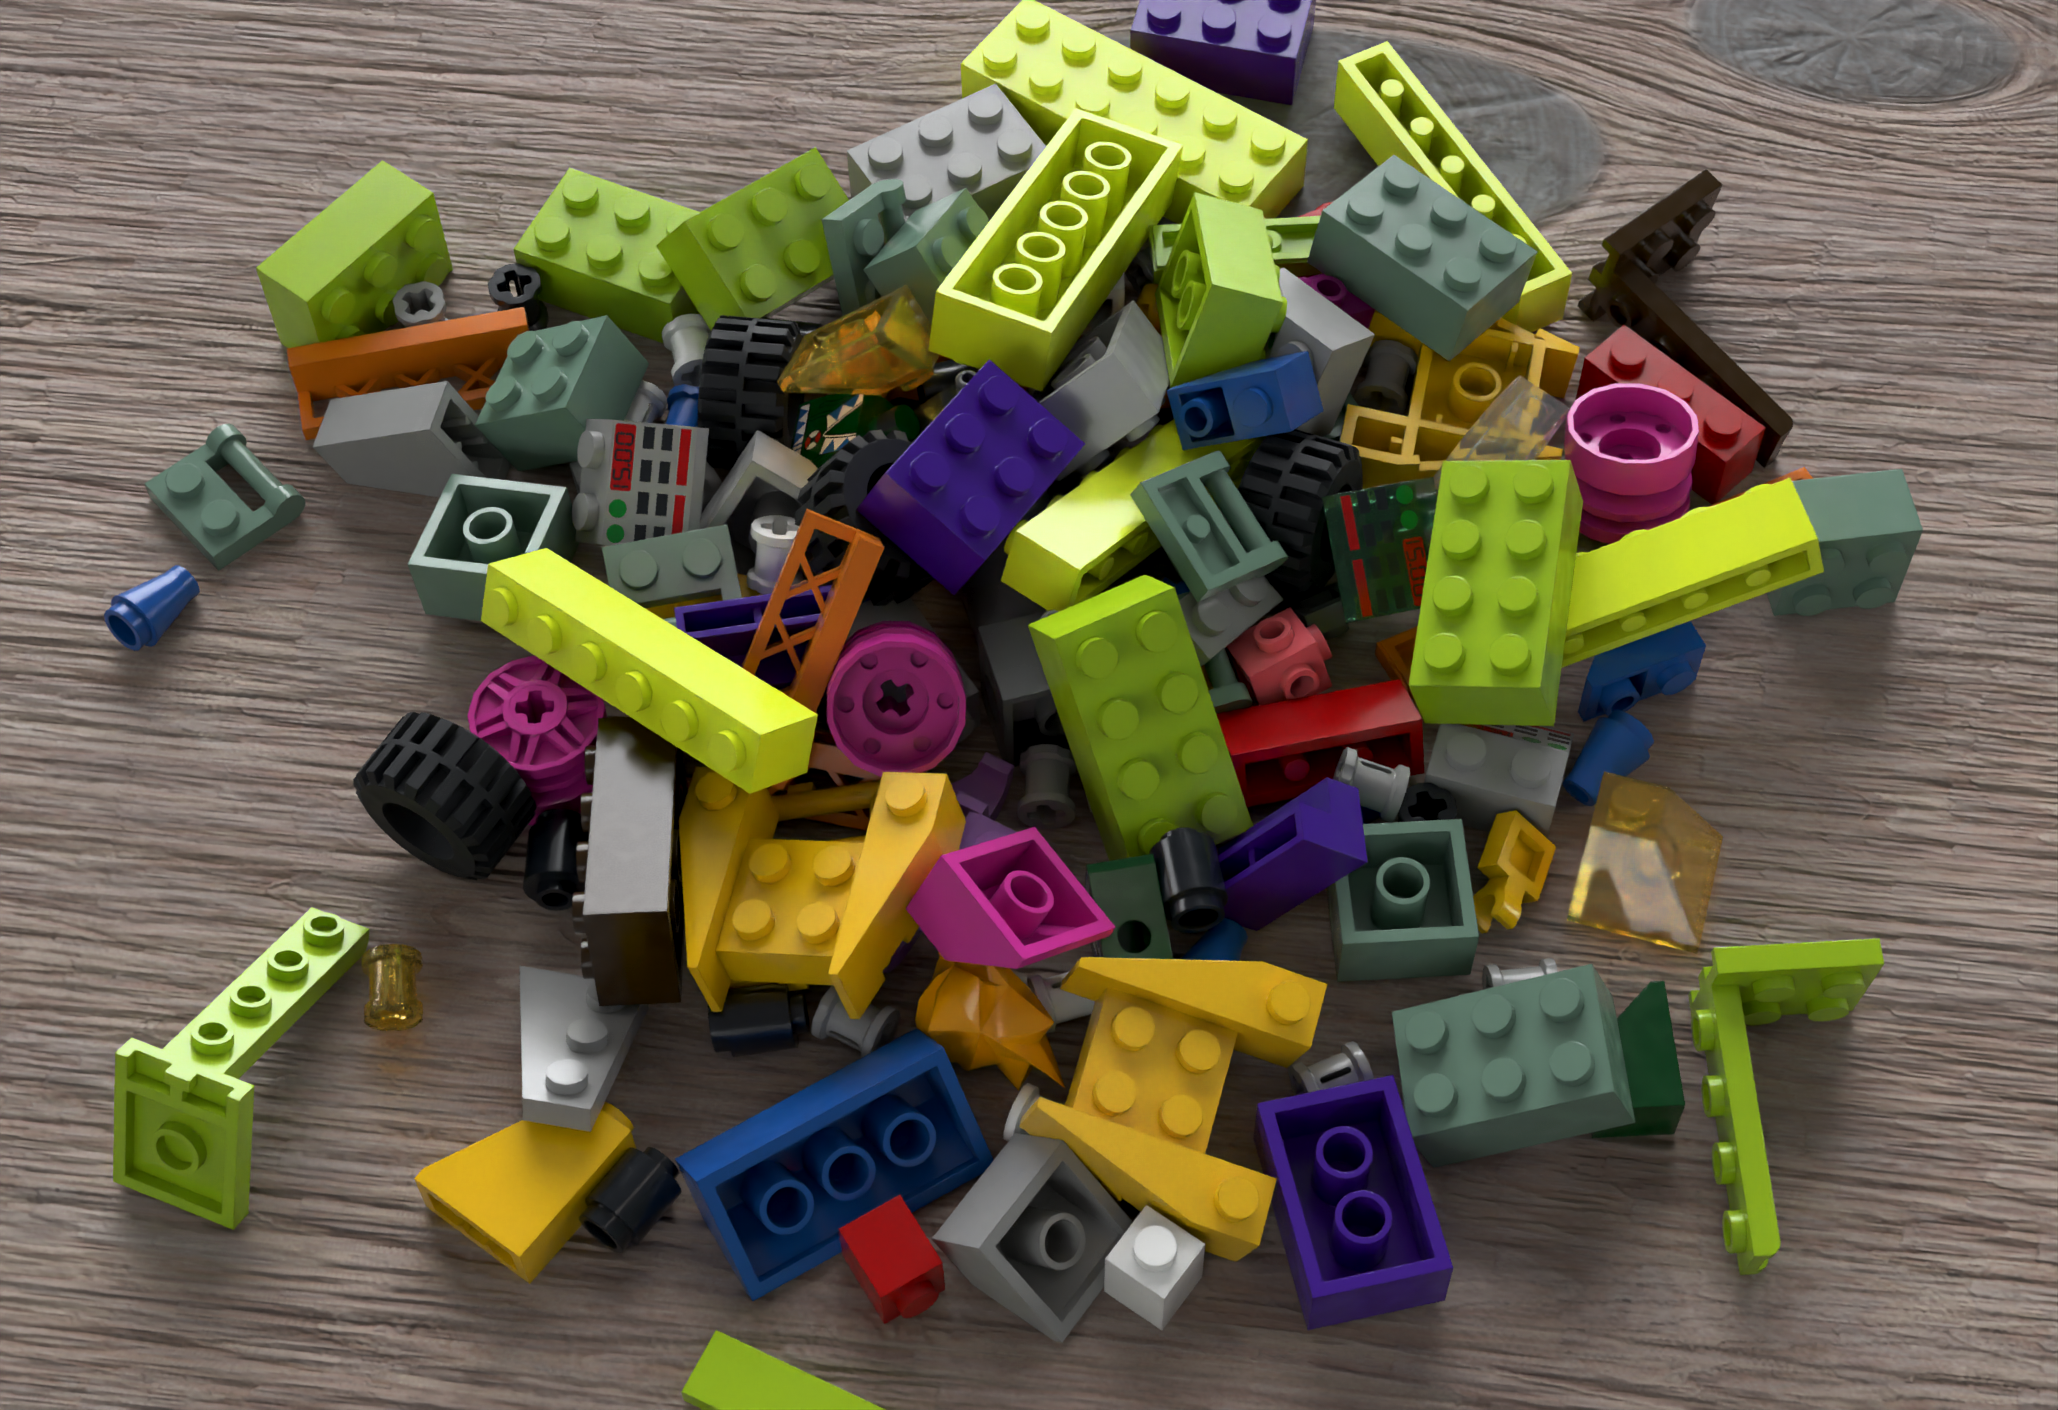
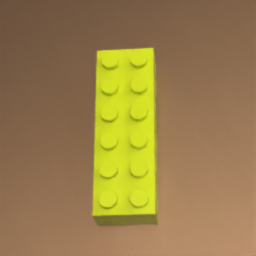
(1058, 65)
(1055, 249)

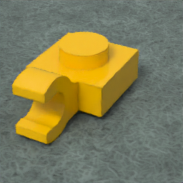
(1516, 865)

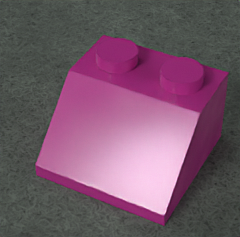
(1006, 904)

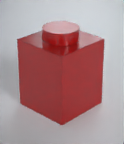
(893, 1260)

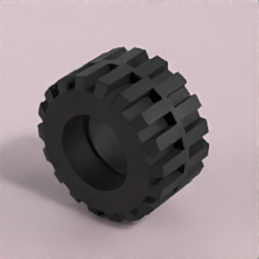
(742, 388)
(837, 492)
(1285, 495)
(445, 795)

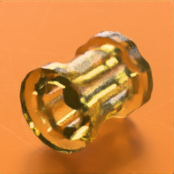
(392, 987)

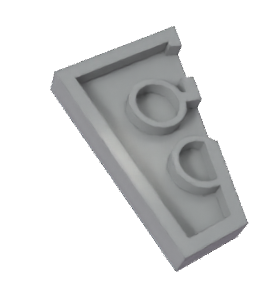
(570, 1047)

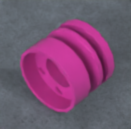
(1631, 458)
(540, 728)
(889, 734)

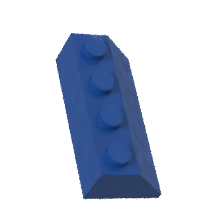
(831, 1154)

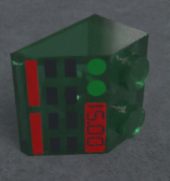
(1381, 546)

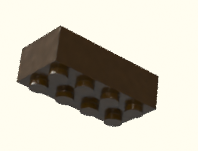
(631, 866)

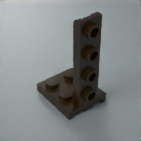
(1626, 291)

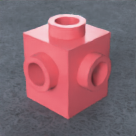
(1281, 659)

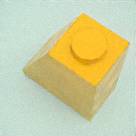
(525, 1186)

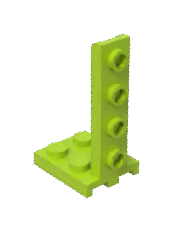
(1756, 989)
(184, 1111)

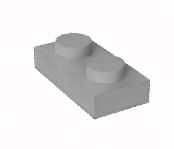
(1226, 615)

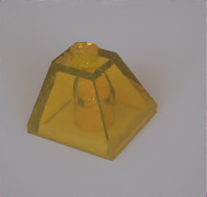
(865, 351)
(1646, 865)

